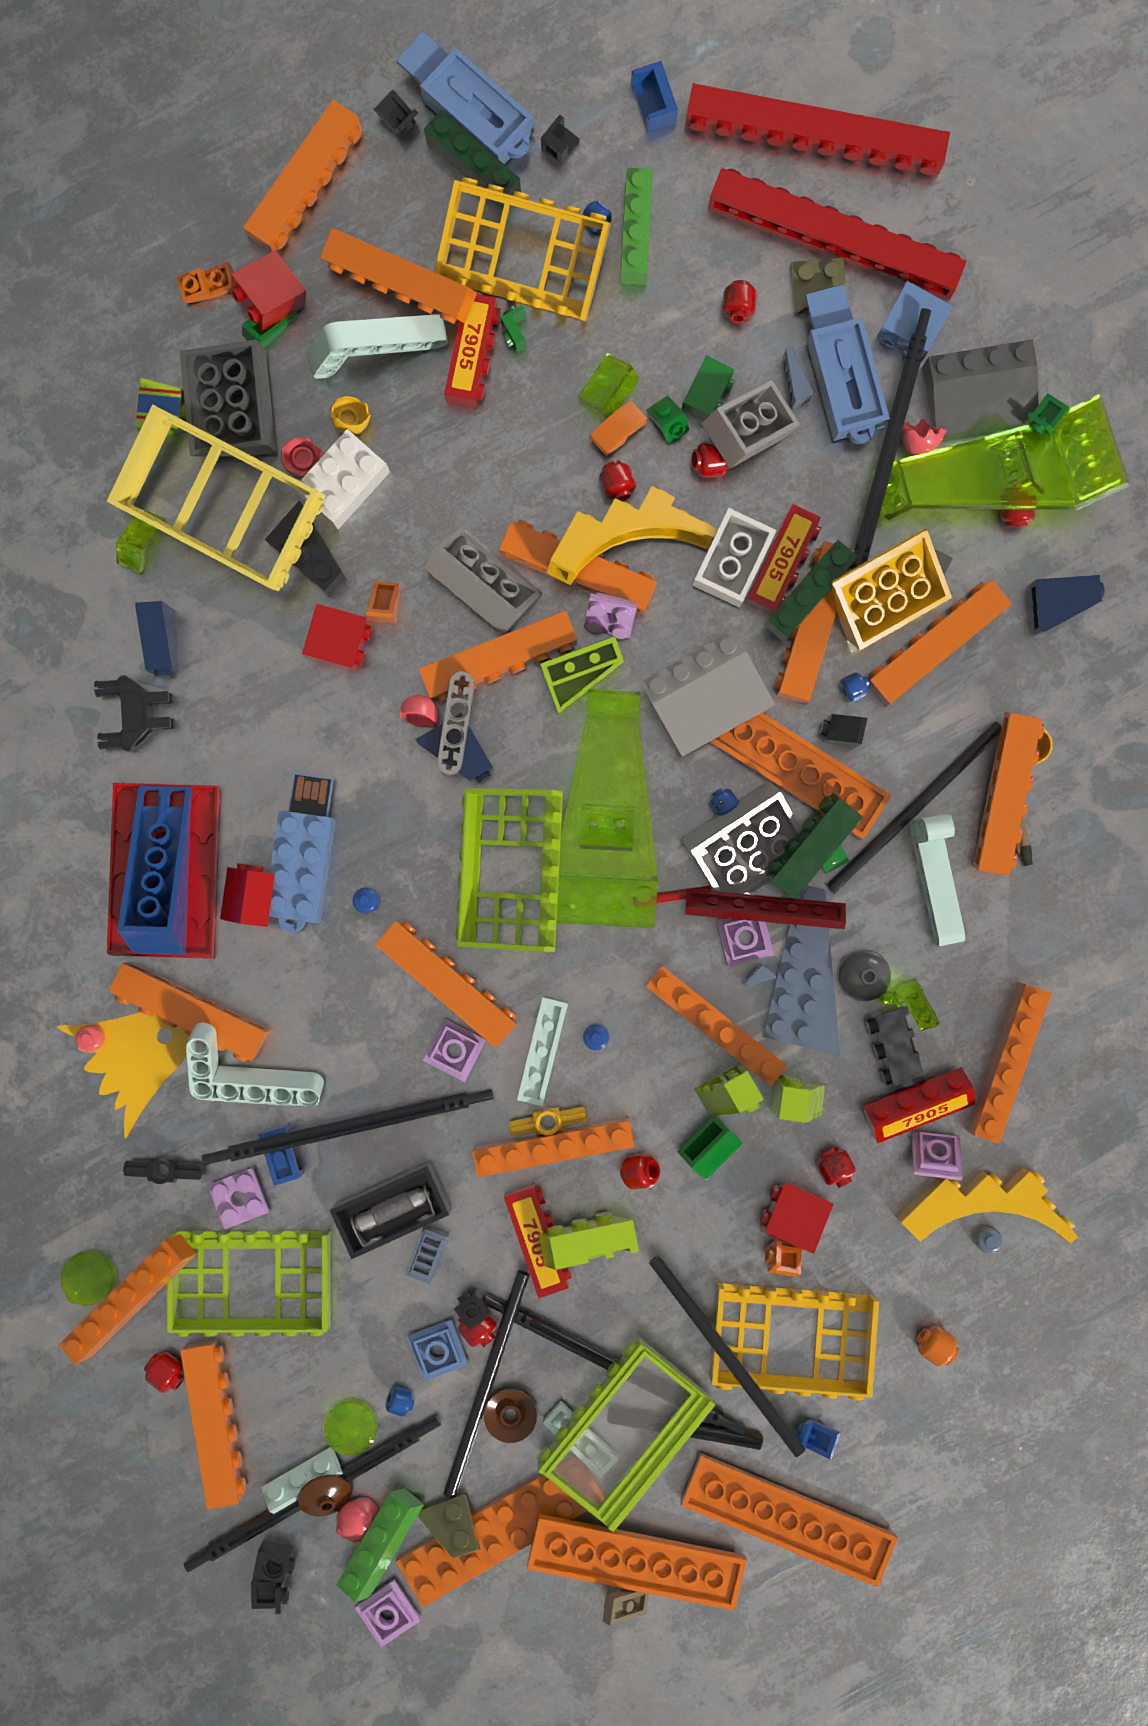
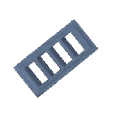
(797, 382)
(434, 1234)

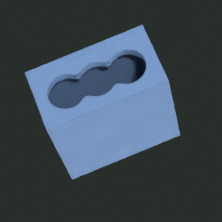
(905, 314)

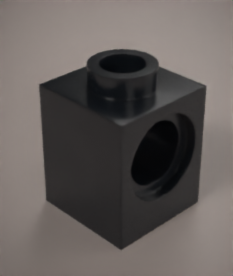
(266, 1570)

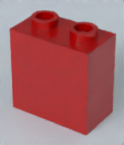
(267, 290)
(337, 638)
(247, 895)
(795, 1216)

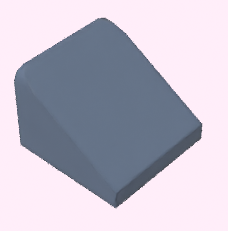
(758, 975)

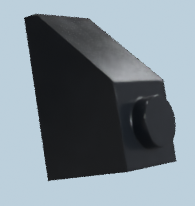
(843, 730)

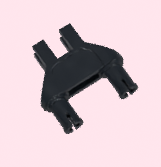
(135, 712)

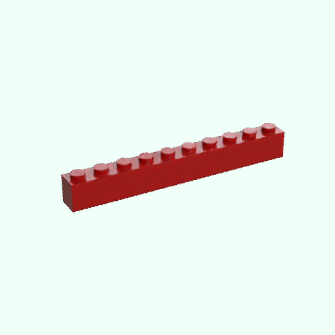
(817, 129)
(836, 233)

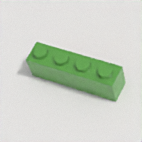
(636, 226)
(379, 1544)

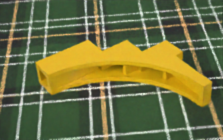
(624, 523)
(1020, 1195)

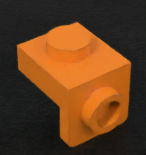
(783, 1259)

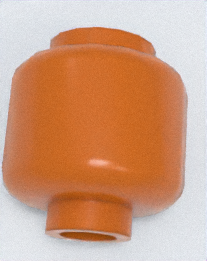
(937, 1346)

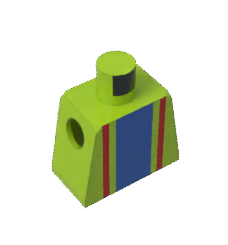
(164, 397)

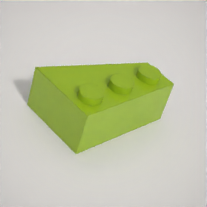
(579, 670)
(730, 1092)
(796, 1099)
(587, 1240)

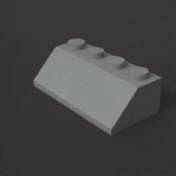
(482, 579)

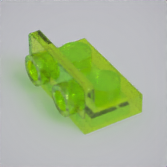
(609, 385)

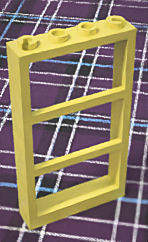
(141, 460)

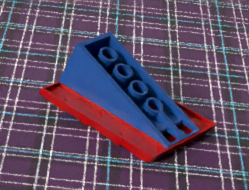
(163, 870)

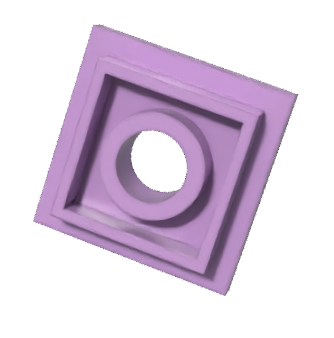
(601, 620)
(734, 950)
(452, 1033)
(928, 1164)
(228, 1210)
(387, 1598)

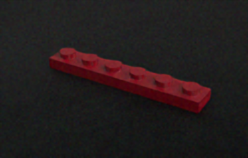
(765, 908)

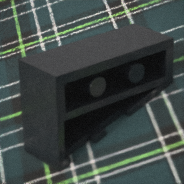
(315, 558)
(895, 1046)

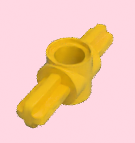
(533, 1124)

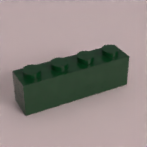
(469, 155)
(810, 591)
(813, 845)

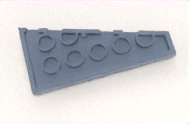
(803, 992)

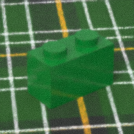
(708, 388)
(710, 1147)

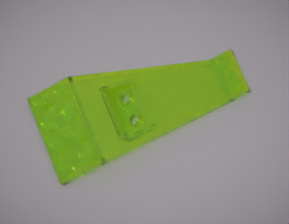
(1054, 471)
(608, 869)

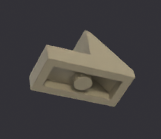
(623, 1605)

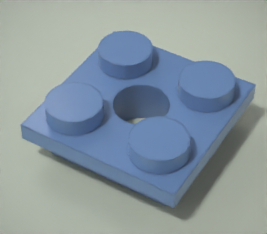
(445, 1336)

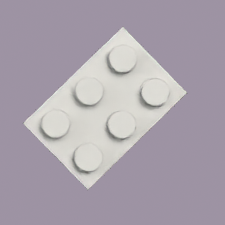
(346, 477)
(734, 557)

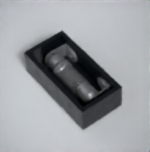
(390, 1210)

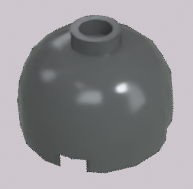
(864, 975)

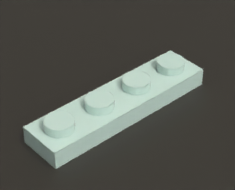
(542, 1051)

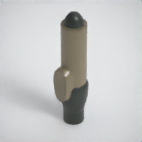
(1024, 847)

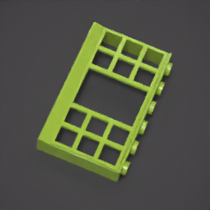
(470, 868)
(260, 1326)

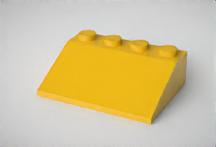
(890, 590)

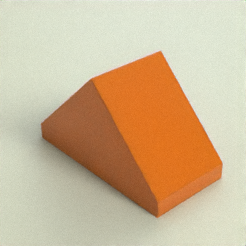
(384, 602)

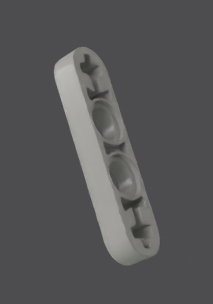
(456, 723)

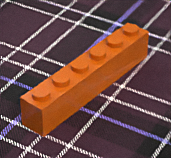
(303, 177)
(399, 276)
(599, 575)
(937, 644)
(808, 646)
(501, 655)
(1007, 793)
(446, 983)
(187, 1009)
(715, 1025)
(1008, 1062)
(553, 1148)
(127, 1298)
(212, 1423)

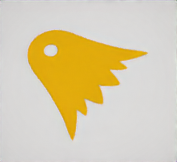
(134, 1060)

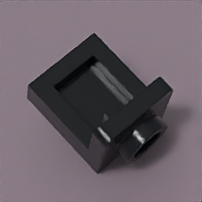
(395, 113)
(471, 1308)
(268, 1595)

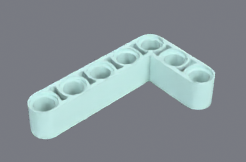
(373, 336)
(937, 877)
(244, 1084)

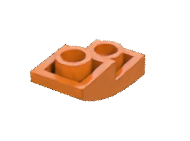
(206, 284)
(617, 427)

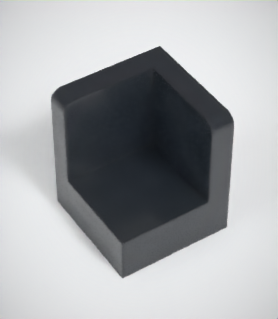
(559, 141)

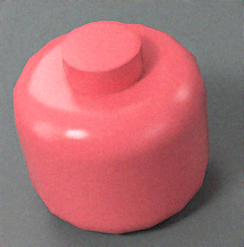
(90, 1038)

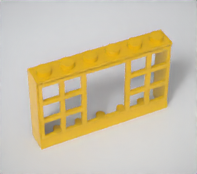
(510, 290)
(808, 1299)

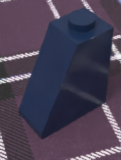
(1061, 599)
(158, 637)
(475, 762)

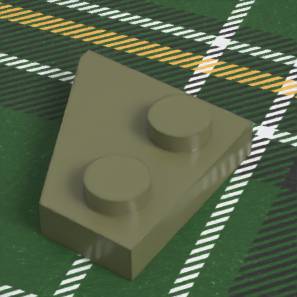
(814, 276)
(452, 1526)

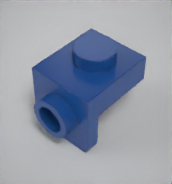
(818, 1437)

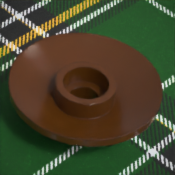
(508, 1428)
(324, 1495)

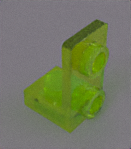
(133, 542)
(912, 993)

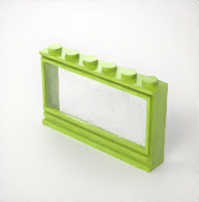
(625, 1433)

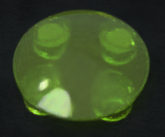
(87, 1279)
(350, 1428)

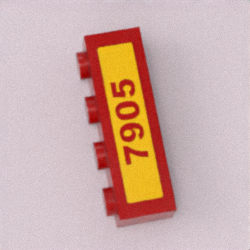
(470, 353)
(783, 559)
(919, 1105)
(529, 1222)

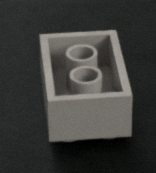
(750, 423)

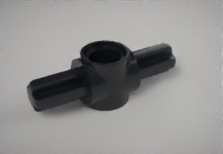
(150, 1170)

